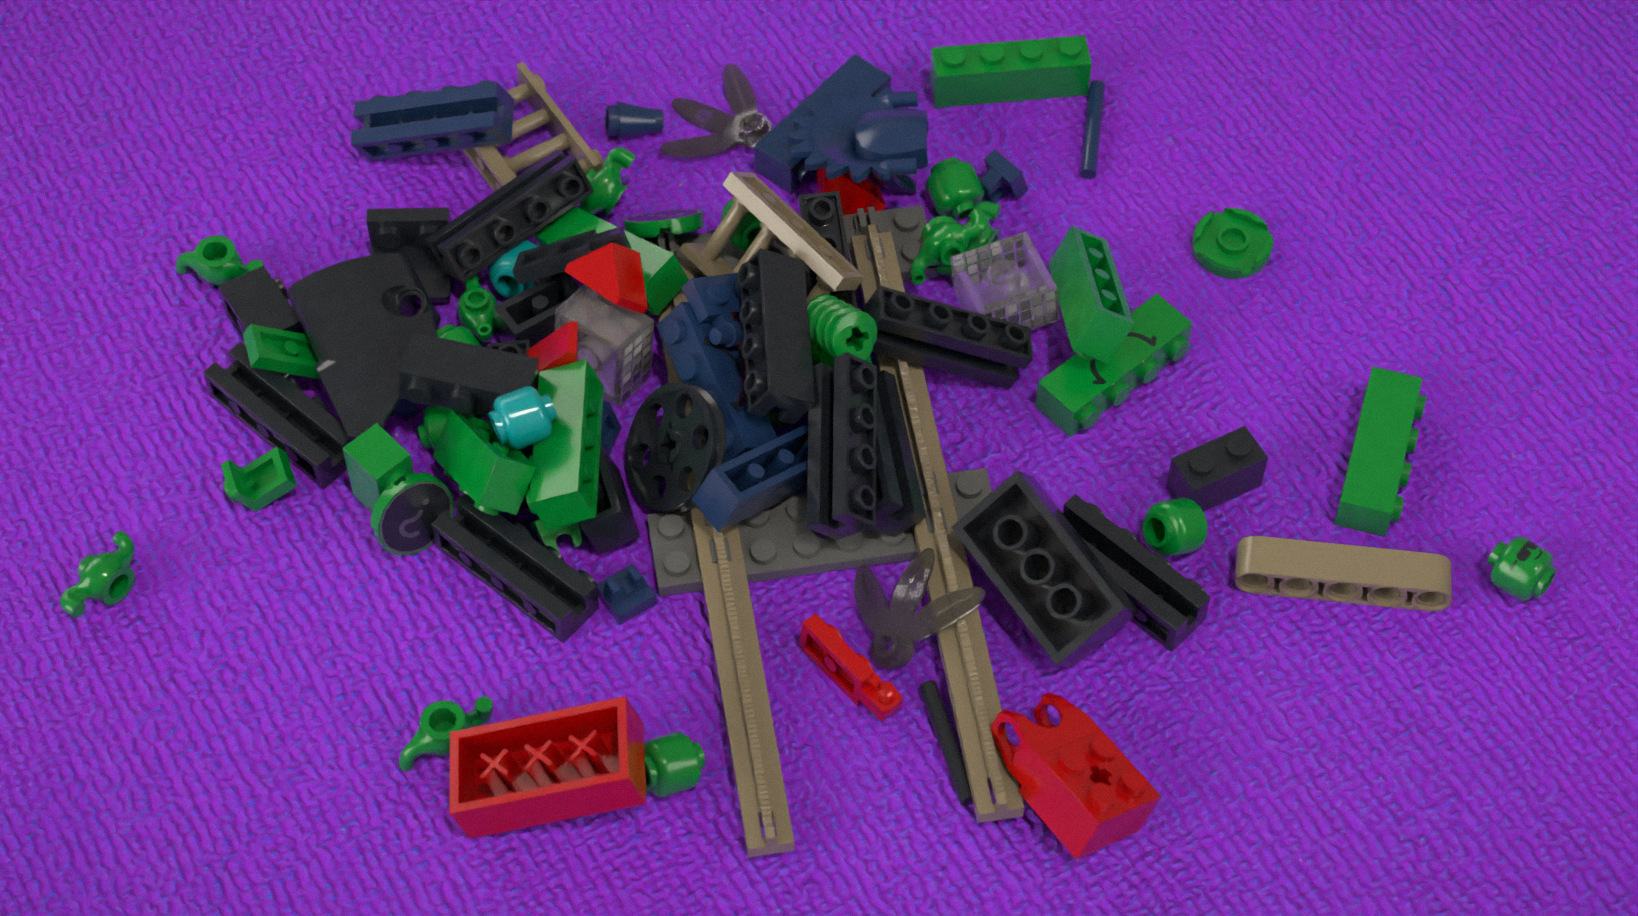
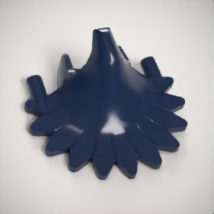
(865, 138)

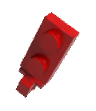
(847, 669)

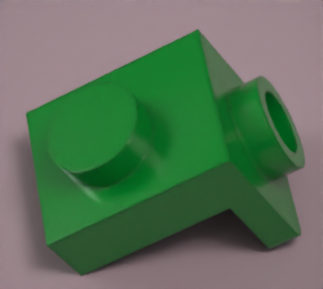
(260, 480)

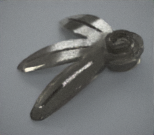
(743, 129)
(901, 622)

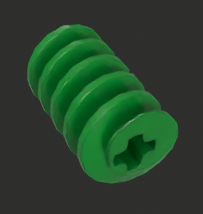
(840, 327)

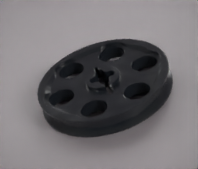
(674, 446)

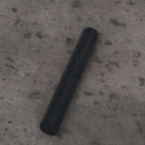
(947, 740)

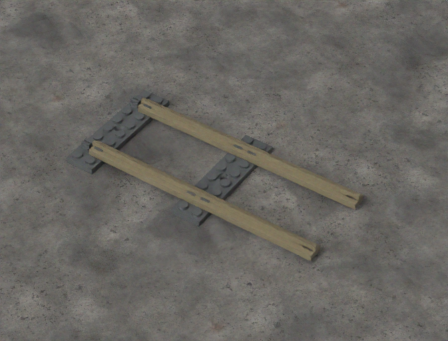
(778, 545)

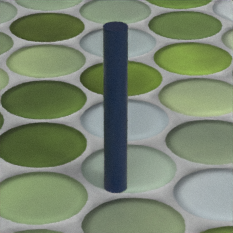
(1092, 129)

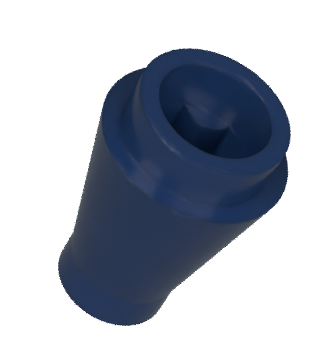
(631, 120)

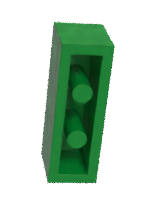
(482, 466)

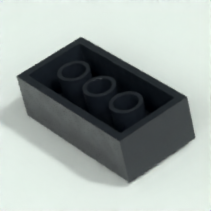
(1044, 569)

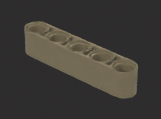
(1343, 573)

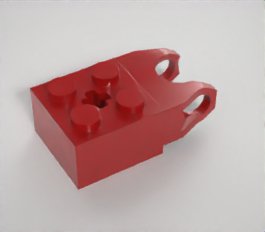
(1074, 776)

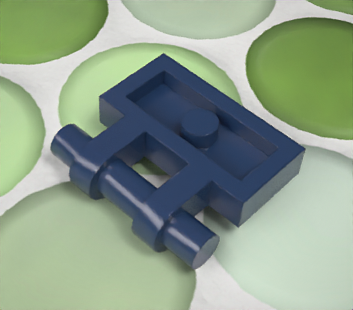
(719, 302)

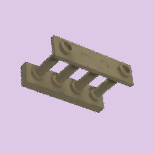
(501, 170)
(777, 221)

